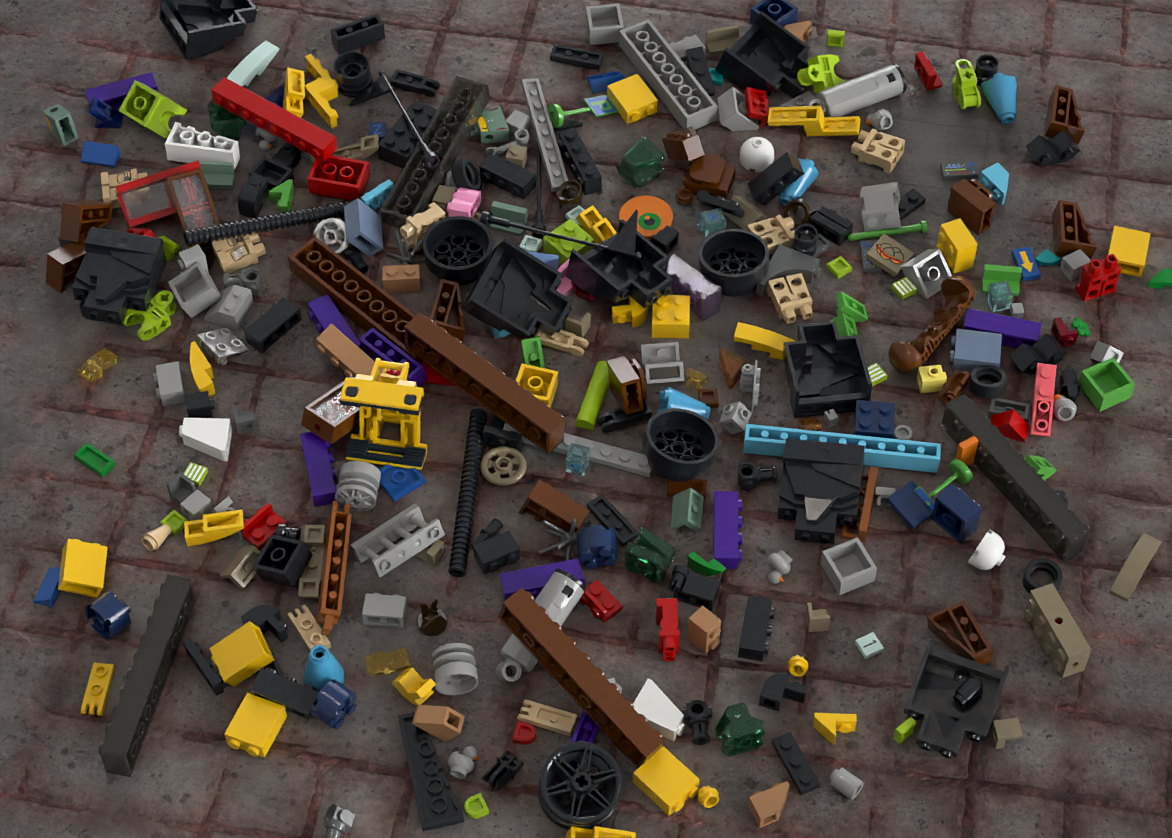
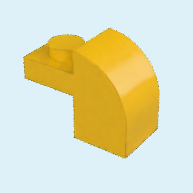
(630, 313)
(413, 687)

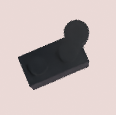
(694, 588)

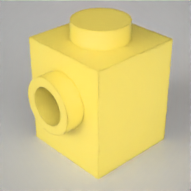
(931, 378)

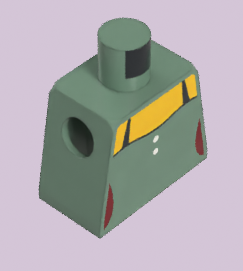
(60, 118)
(491, 127)

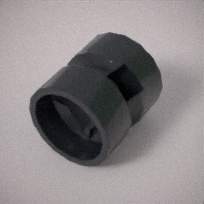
(985, 68)
(805, 239)

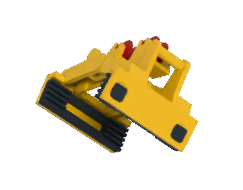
(388, 401)

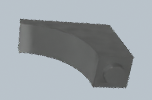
(787, 263)

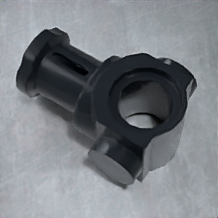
(754, 475)
(698, 721)

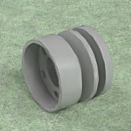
(358, 485)
(454, 669)

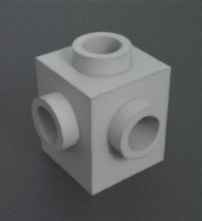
(735, 417)

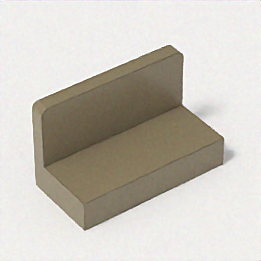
(719, 39)
(750, 215)
(240, 568)

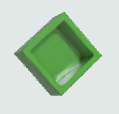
(1106, 384)

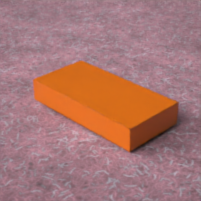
(967, 450)

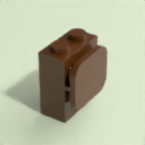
(711, 175)
(972, 204)
(627, 384)

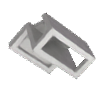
(880, 206)
(661, 362)

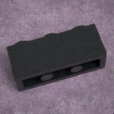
(357, 34)
(507, 176)
(775, 178)
(272, 325)
(756, 628)
(285, 692)

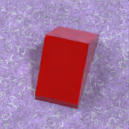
(1011, 425)

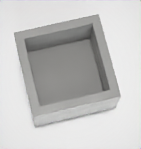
(604, 23)
(195, 290)
(848, 566)

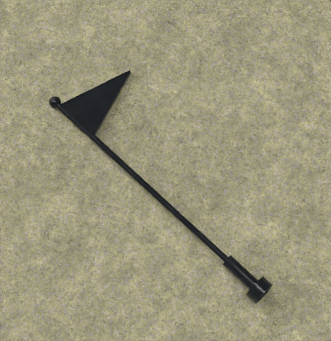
(381, 87)
(567, 124)
(623, 243)

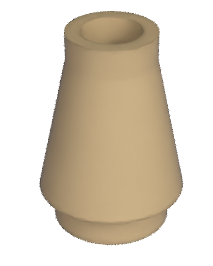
(154, 538)

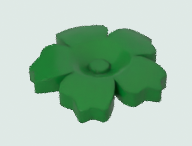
(1081, 327)

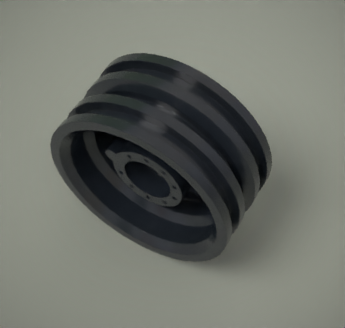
(558, 765)

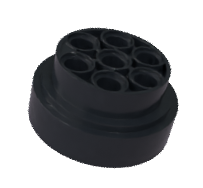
(457, 249)
(734, 260)
(679, 444)

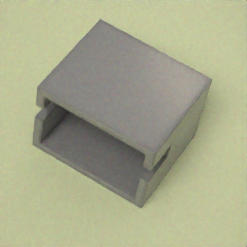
(1017, 310)
(831, 418)

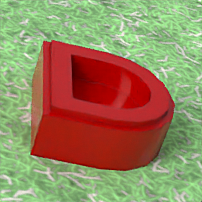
(524, 733)

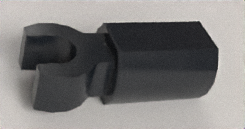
(356, 260)

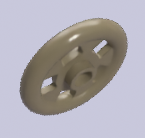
(501, 452)

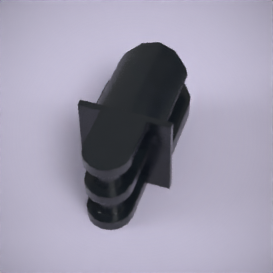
(1069, 384)
(501, 772)

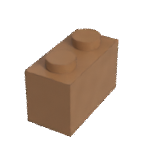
(401, 279)
(704, 629)

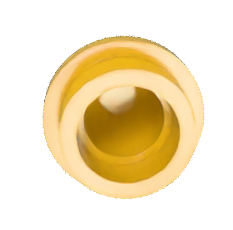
(797, 665)
(708, 796)

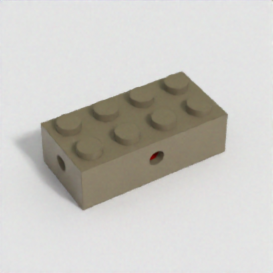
(1057, 630)

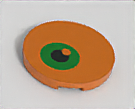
(652, 214)

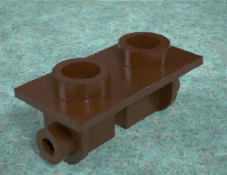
(954, 386)

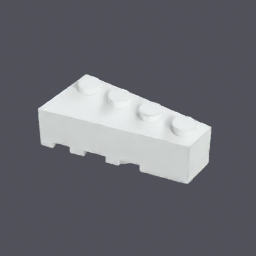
(190, 145)

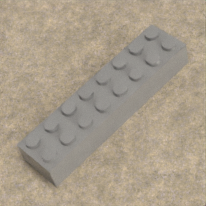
(667, 75)

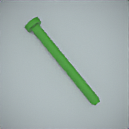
(890, 231)

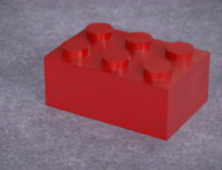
(339, 177)

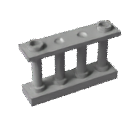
(392, 530)

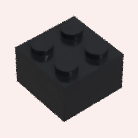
(282, 561)

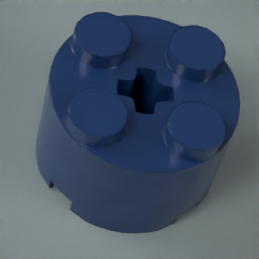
(597, 547)
(108, 615)
(333, 704)

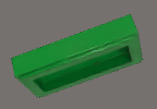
(94, 460)

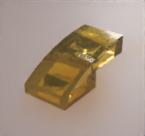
(96, 365)
(386, 663)

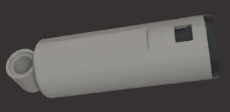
(861, 91)
(558, 599)

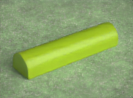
(594, 397)

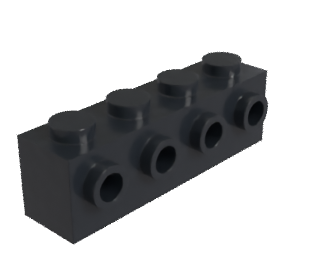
(580, 161)

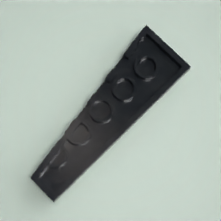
(431, 788)

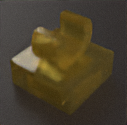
(696, 376)

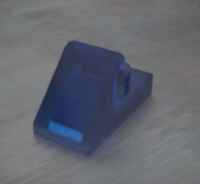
(105, 115)

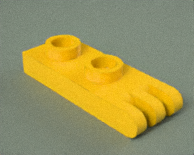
(98, 688)

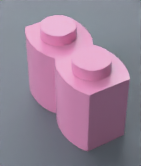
(464, 203)

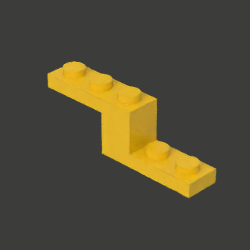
(321, 91)
(813, 121)

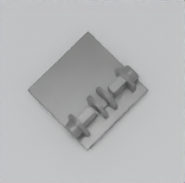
(221, 344)
(750, 381)

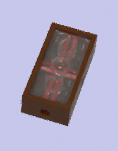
(192, 202)
(328, 417)

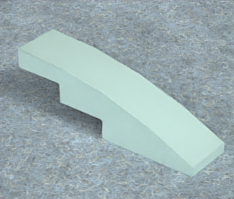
(253, 64)

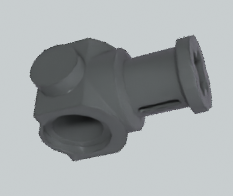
(248, 278)
(337, 821)

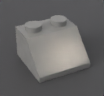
(734, 111)
(927, 272)
(231, 308)

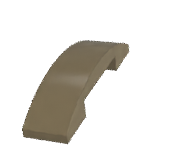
(358, 151)
(1135, 566)
(310, 579)

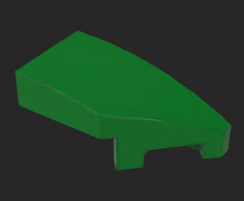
(1163, 278)
(702, 567)

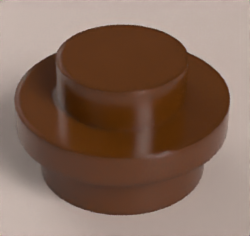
(684, 197)

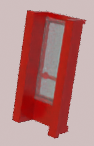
(149, 196)

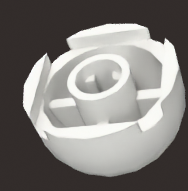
(756, 154)
(333, 234)
(988, 552)

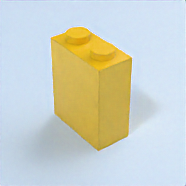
(632, 98)
(1130, 249)
(82, 568)
(241, 654)
(255, 725)
(666, 781)

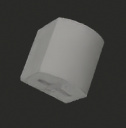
(517, 121)

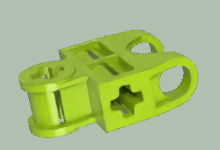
(820, 73)
(965, 86)
(154, 317)

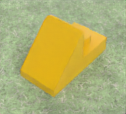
(829, 723)

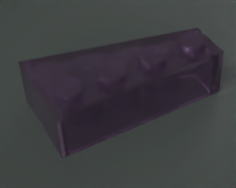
(703, 293)

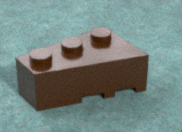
(1063, 114)
(683, 145)
(81, 216)
(1070, 230)
(64, 264)
(447, 309)
(554, 507)
(961, 633)

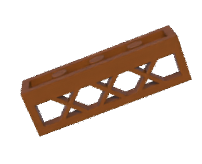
(866, 503)

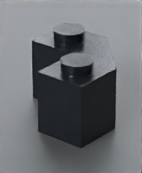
(1052, 152)
(1045, 351)

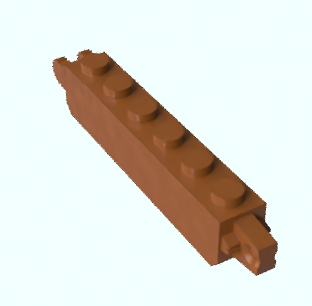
(333, 567)

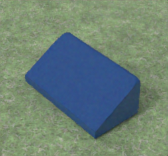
(600, 82)
(100, 154)
(48, 590)

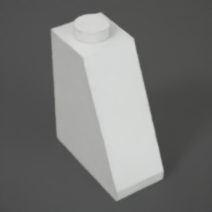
(207, 435)
(659, 711)

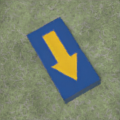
(1024, 258)

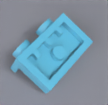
(377, 196)

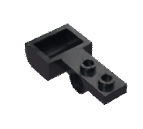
(277, 168)

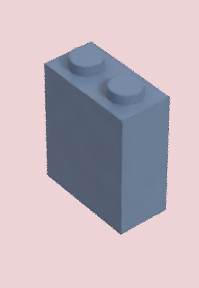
(363, 227)
(974, 349)

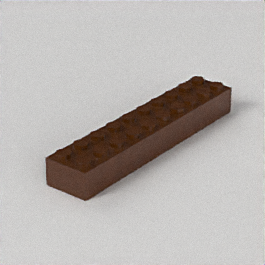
(351, 291)
(484, 383)
(580, 678)

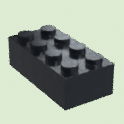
(400, 140)

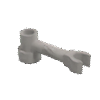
(521, 139)

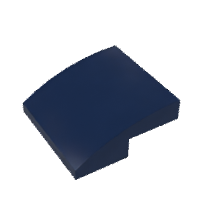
(909, 505)

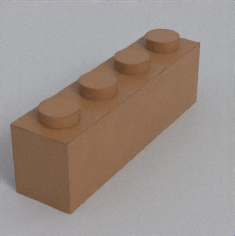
(344, 353)

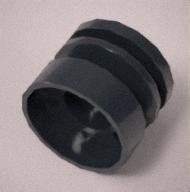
(352, 73)

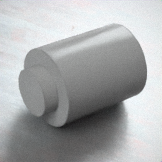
(846, 783)

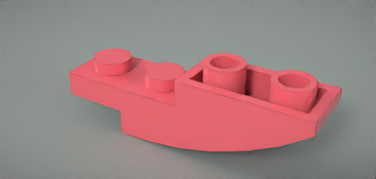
(1043, 400)

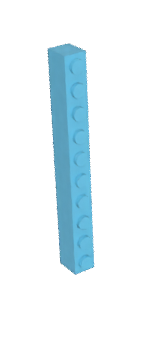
(878, 451)

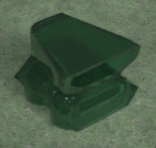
(224, 122)
(641, 163)
(649, 556)
(739, 730)

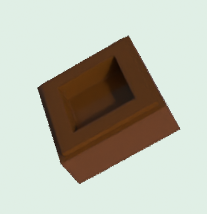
(709, 397)

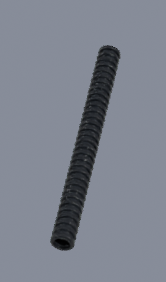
(264, 223)
(467, 493)

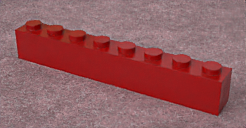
(274, 119)

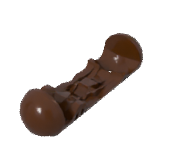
(912, 354)

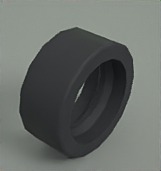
(466, 174)
(987, 372)
(1041, 564)

